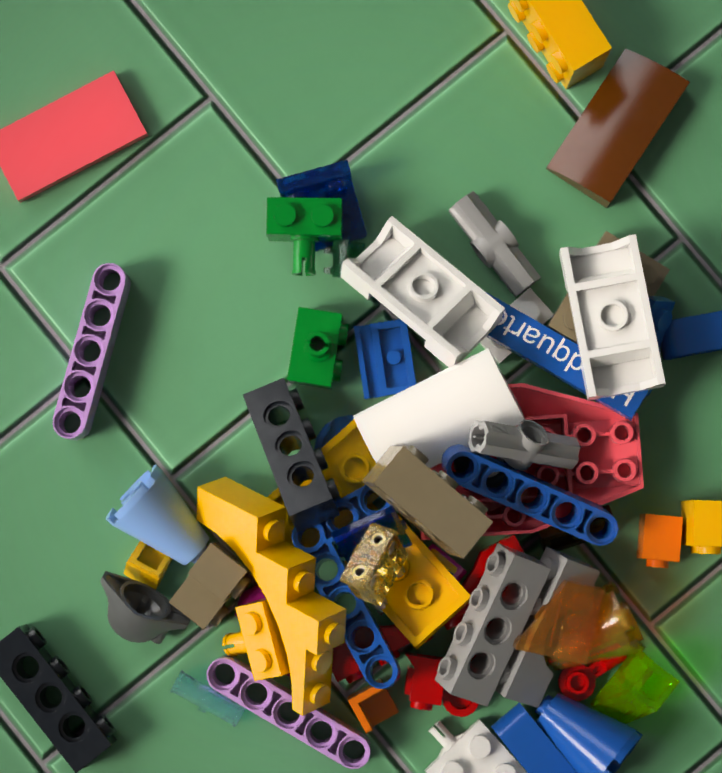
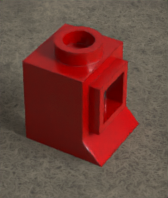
(420, 681)

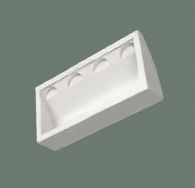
(441, 409)

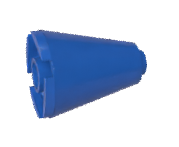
(586, 736)

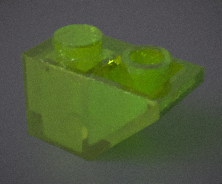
(635, 689)

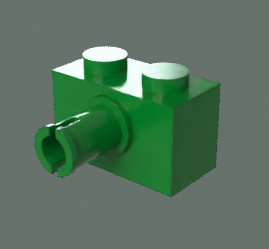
(305, 224)
(316, 348)

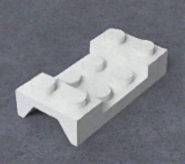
(424, 292)
(612, 318)

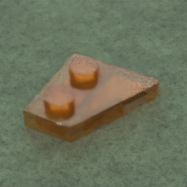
(565, 624)

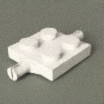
(471, 752)

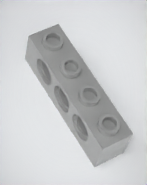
(491, 644)

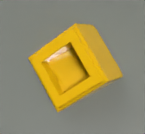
(147, 565)

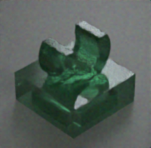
(341, 251)

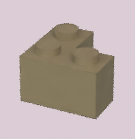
(210, 585)

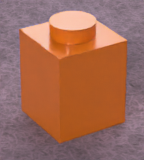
(659, 539)

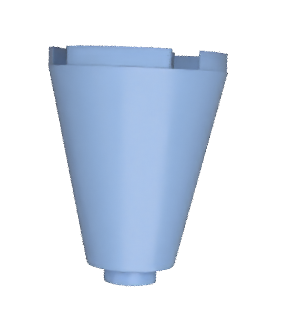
(160, 518)

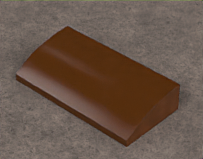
(617, 126)

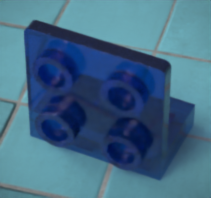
(328, 182)

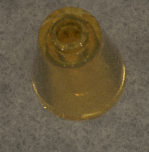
(614, 633)

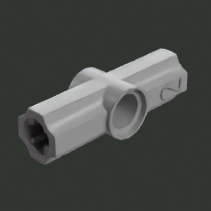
(494, 243)
(523, 444)

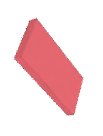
(68, 136)

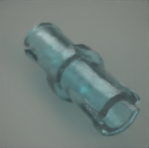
(207, 698)

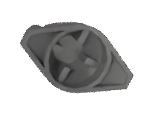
(139, 611)

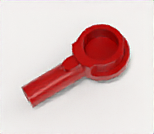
(579, 681)

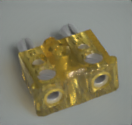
(375, 565)

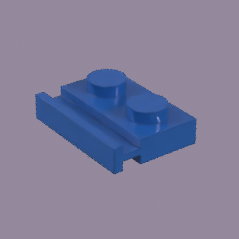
(384, 358)

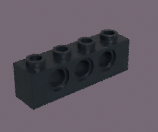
(304, 504)
(53, 719)

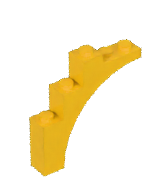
(286, 576)

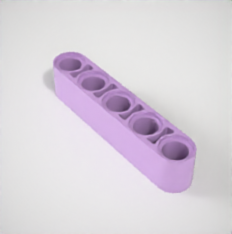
(86, 334)
(298, 728)

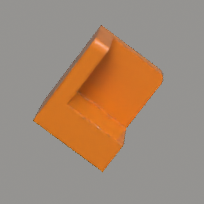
(372, 706)

